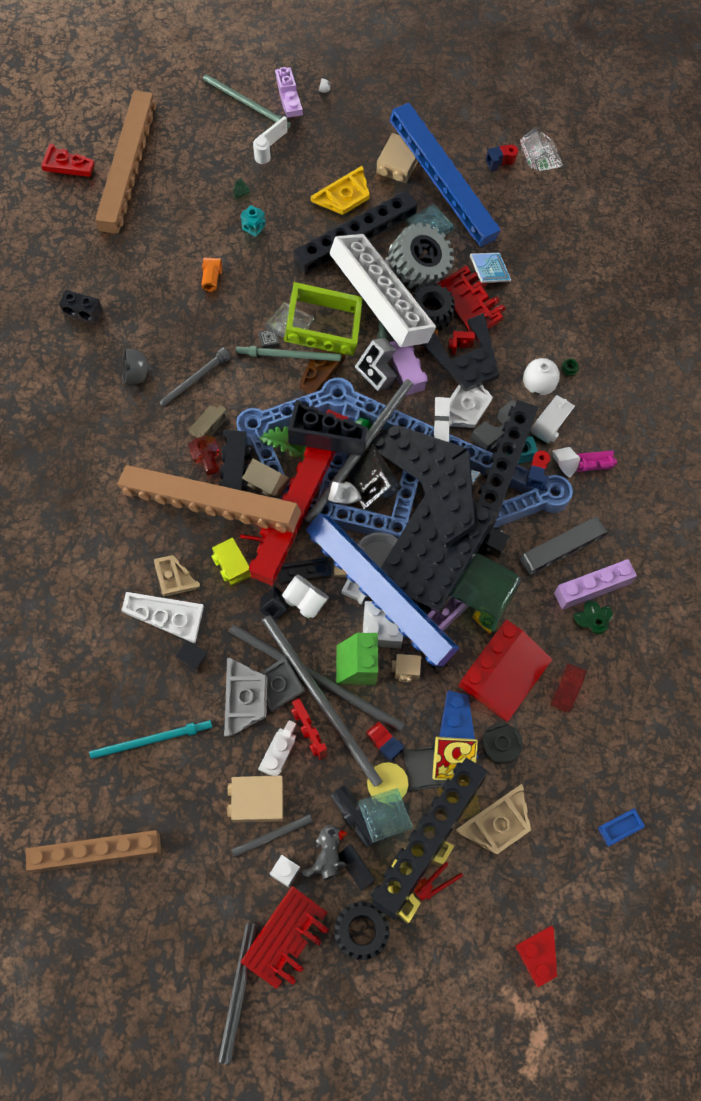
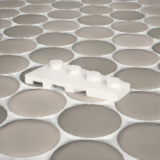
(167, 614)

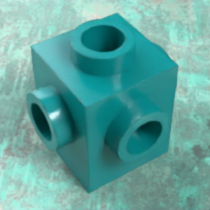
(253, 220)

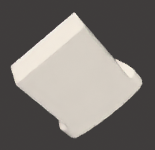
(567, 460)
(343, 493)
(352, 590)

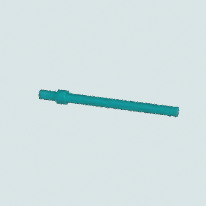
(190, 729)

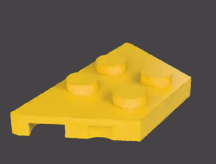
(344, 193)

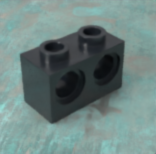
(81, 307)

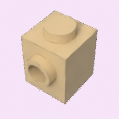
(406, 667)

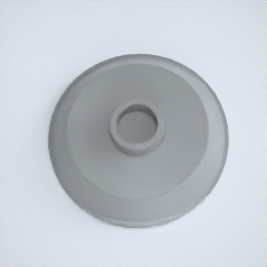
(378, 546)

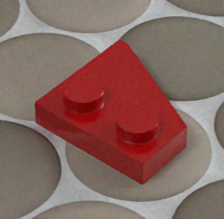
(539, 956)

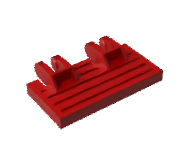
(471, 299)
(282, 937)

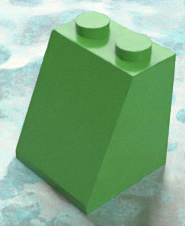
(357, 660)

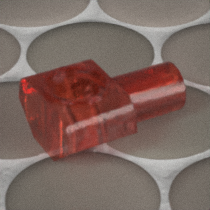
(207, 455)

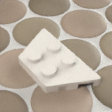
(468, 406)

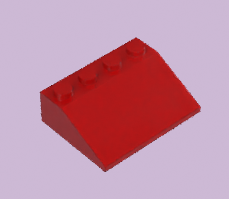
(505, 671)

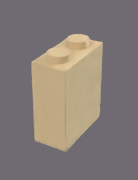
(396, 160)
(256, 799)

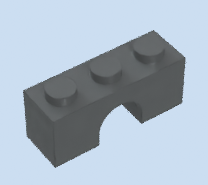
(486, 435)

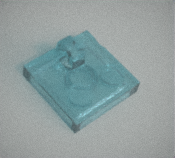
(432, 216)
(385, 815)

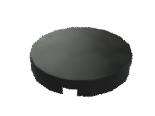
(502, 743)

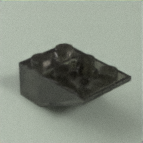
(373, 479)

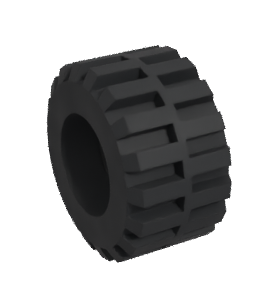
(438, 297)
(381, 936)

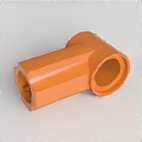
(211, 269)

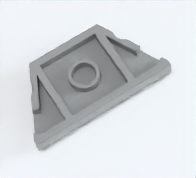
(244, 697)

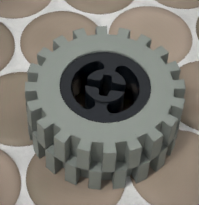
(410, 246)

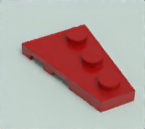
(63, 162)
(307, 730)

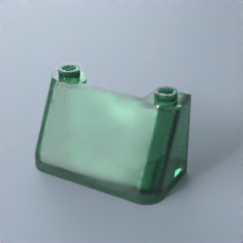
(487, 589)

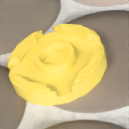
(392, 777)

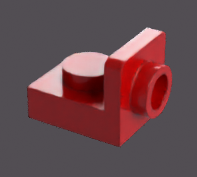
(462, 340)

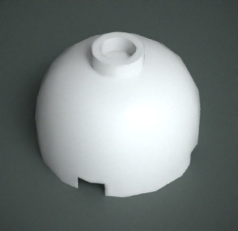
(541, 376)

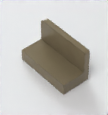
(209, 421)

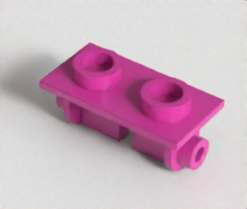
(596, 461)

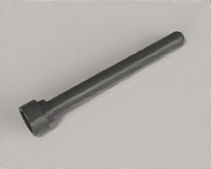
(221, 356)

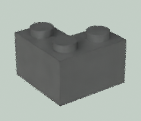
(374, 364)

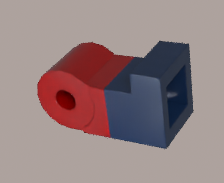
(500, 156)
(536, 473)
(384, 742)

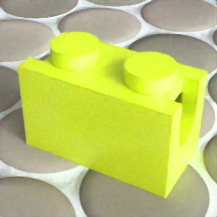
(231, 561)

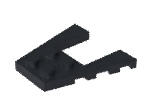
(473, 367)

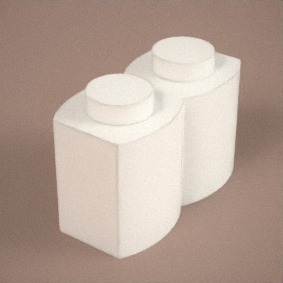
(304, 596)

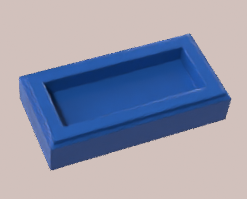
(621, 827)

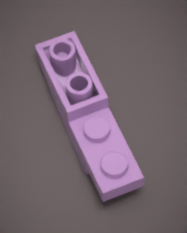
(288, 92)

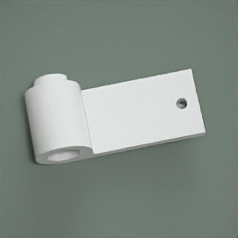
(265, 140)
(551, 419)

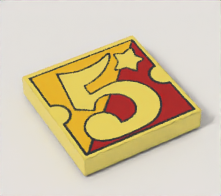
(450, 752)

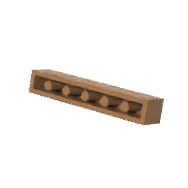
(93, 851)

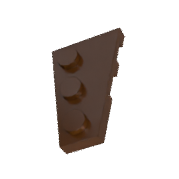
(319, 372)

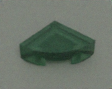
(240, 189)

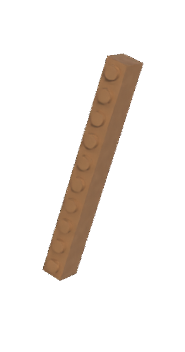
(125, 162)
(210, 498)

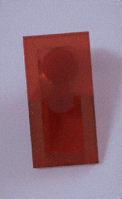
(568, 687)

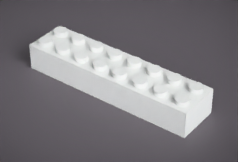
(382, 290)

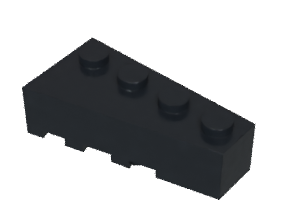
(325, 431)
(235, 457)

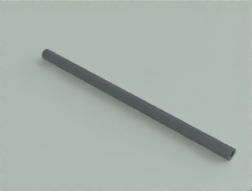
(352, 460)
(321, 680)
(322, 701)

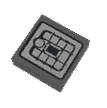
(268, 339)

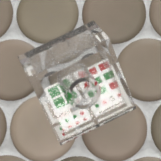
(540, 151)

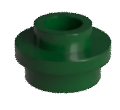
(572, 363)

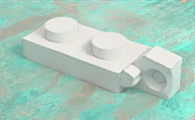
(278, 750)

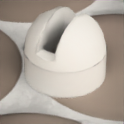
(324, 86)

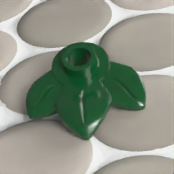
(594, 614)

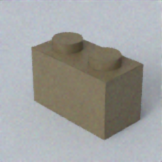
(266, 478)

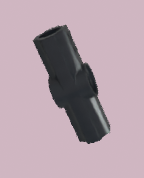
(352, 814)

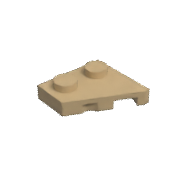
(173, 576)

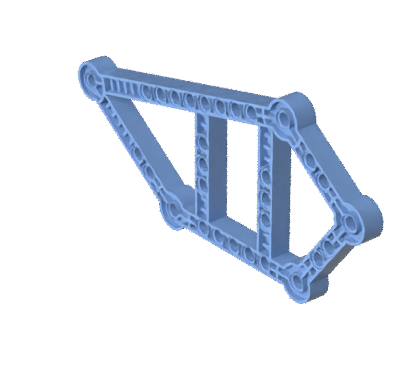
(355, 406)

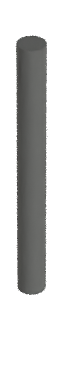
(272, 835)

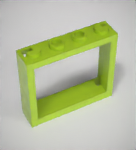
(329, 299)

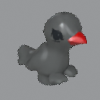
(328, 861)

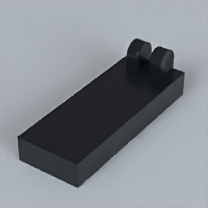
(308, 569)

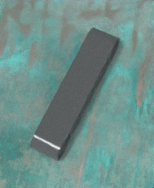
(563, 545)

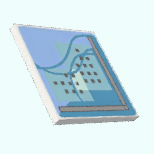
(490, 267)

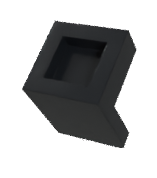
(273, 603)
(191, 656)

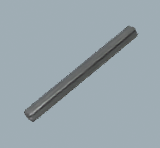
(237, 997)

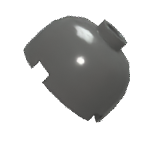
(135, 366)

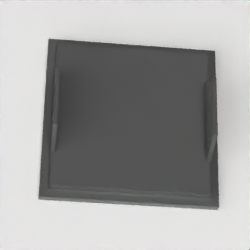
(420, 768)

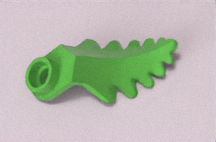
(281, 439)

